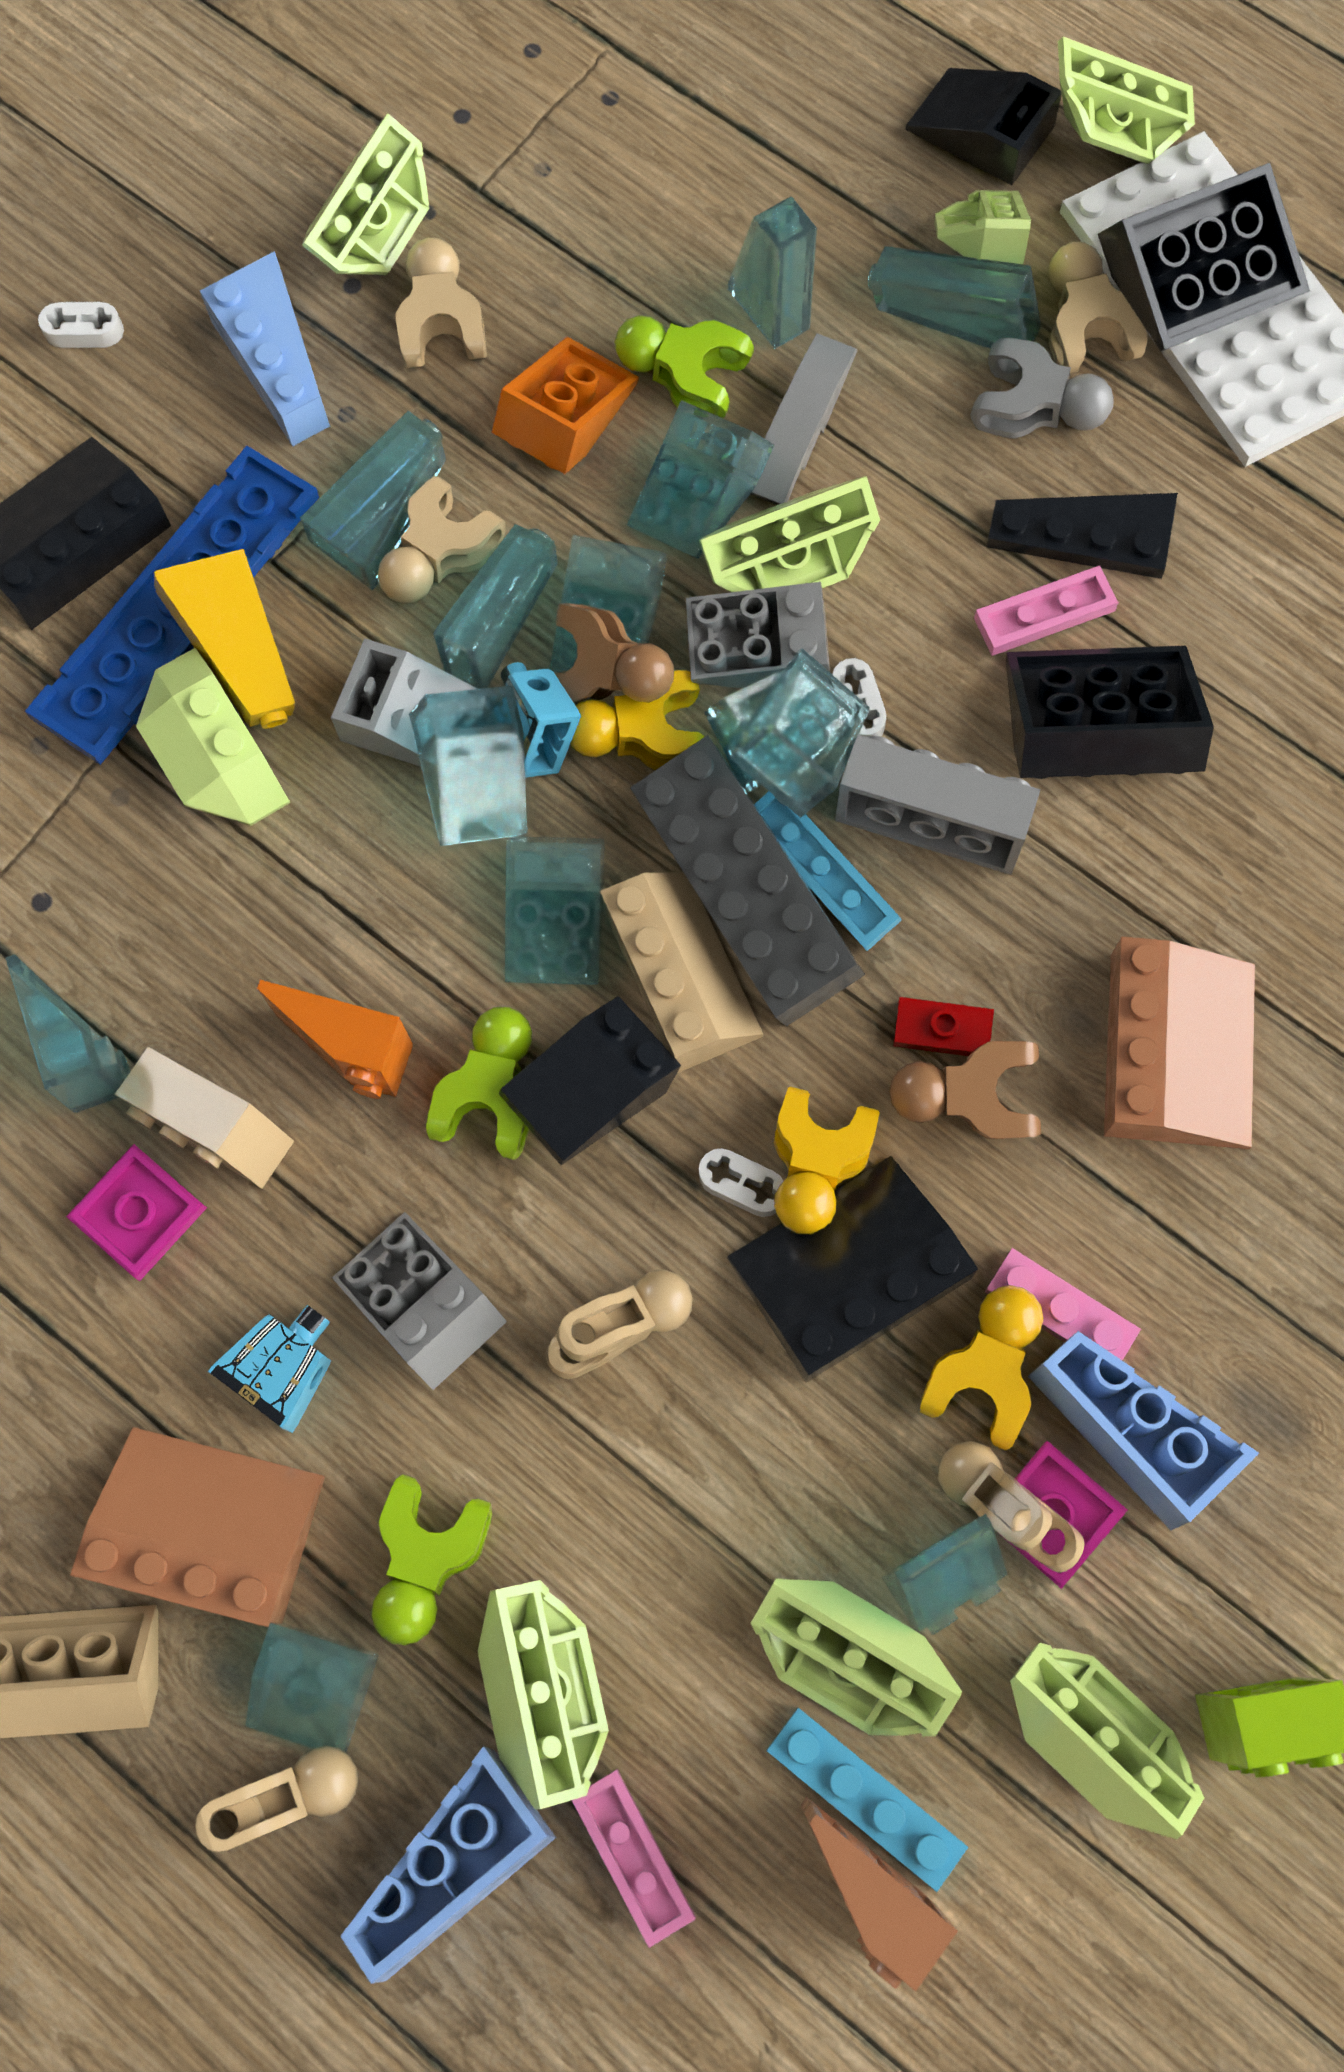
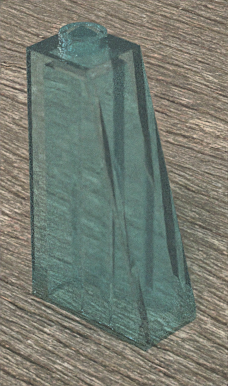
(777, 272)
(957, 294)
(368, 505)
(495, 606)

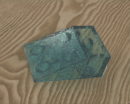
(698, 478)
(612, 579)
(472, 763)
(553, 909)

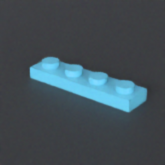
(829, 874)
(867, 1799)

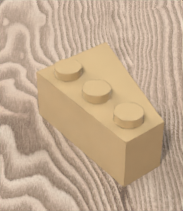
(203, 1115)

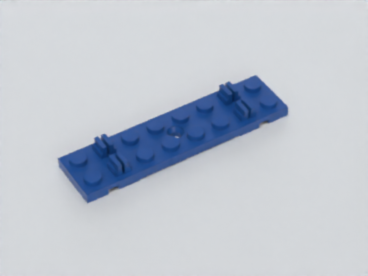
(113, 668)

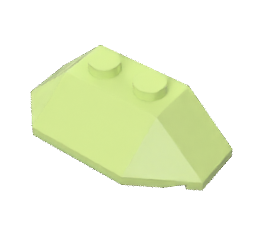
(1121, 102)
(373, 205)
(986, 226)
(795, 541)
(206, 744)
(854, 1659)
(541, 1693)
(1105, 1741)

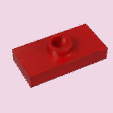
(941, 1026)

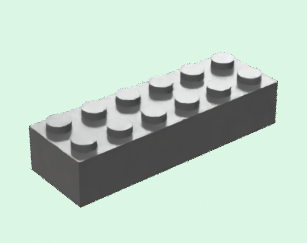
(747, 882)

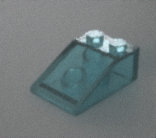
(801, 735)
(71, 1057)
(947, 1575)

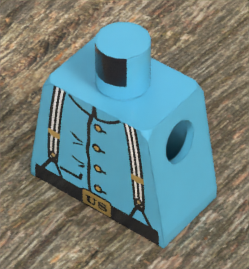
(546, 717)
(277, 1366)

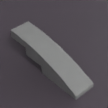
(803, 416)

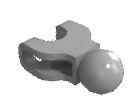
(1040, 394)

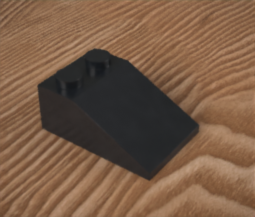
(591, 1080)

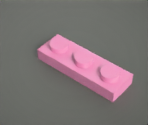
(1045, 610)
(1066, 1307)
(634, 1859)

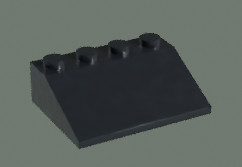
(1206, 258)
(72, 530)
(1107, 712)
(859, 1274)

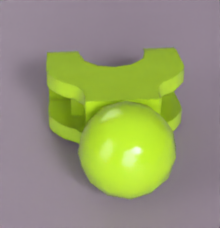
(684, 356)
(499, 1042)
(421, 1561)

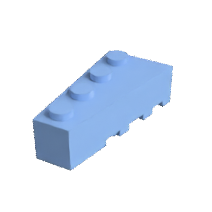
(263, 335)
(1141, 1431)
(456, 1861)

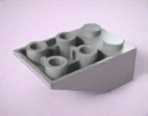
(754, 633)
(382, 694)
(419, 1300)

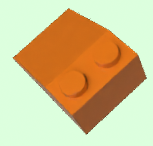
(562, 404)
(357, 1042)

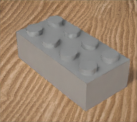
(936, 803)

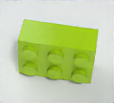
(1275, 1724)

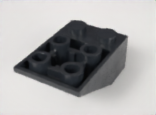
(988, 118)

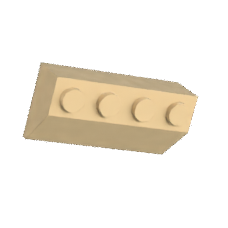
(679, 967)
(78, 1671)

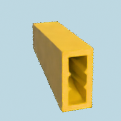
(227, 624)

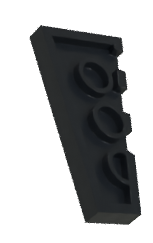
(1106, 531)

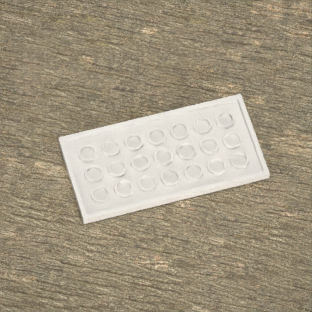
(1256, 377)

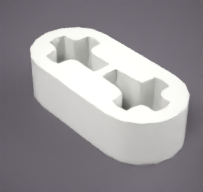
(81, 324)
(867, 692)
(735, 1192)

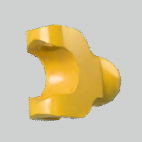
(637, 726)
(817, 1161)
(991, 1362)

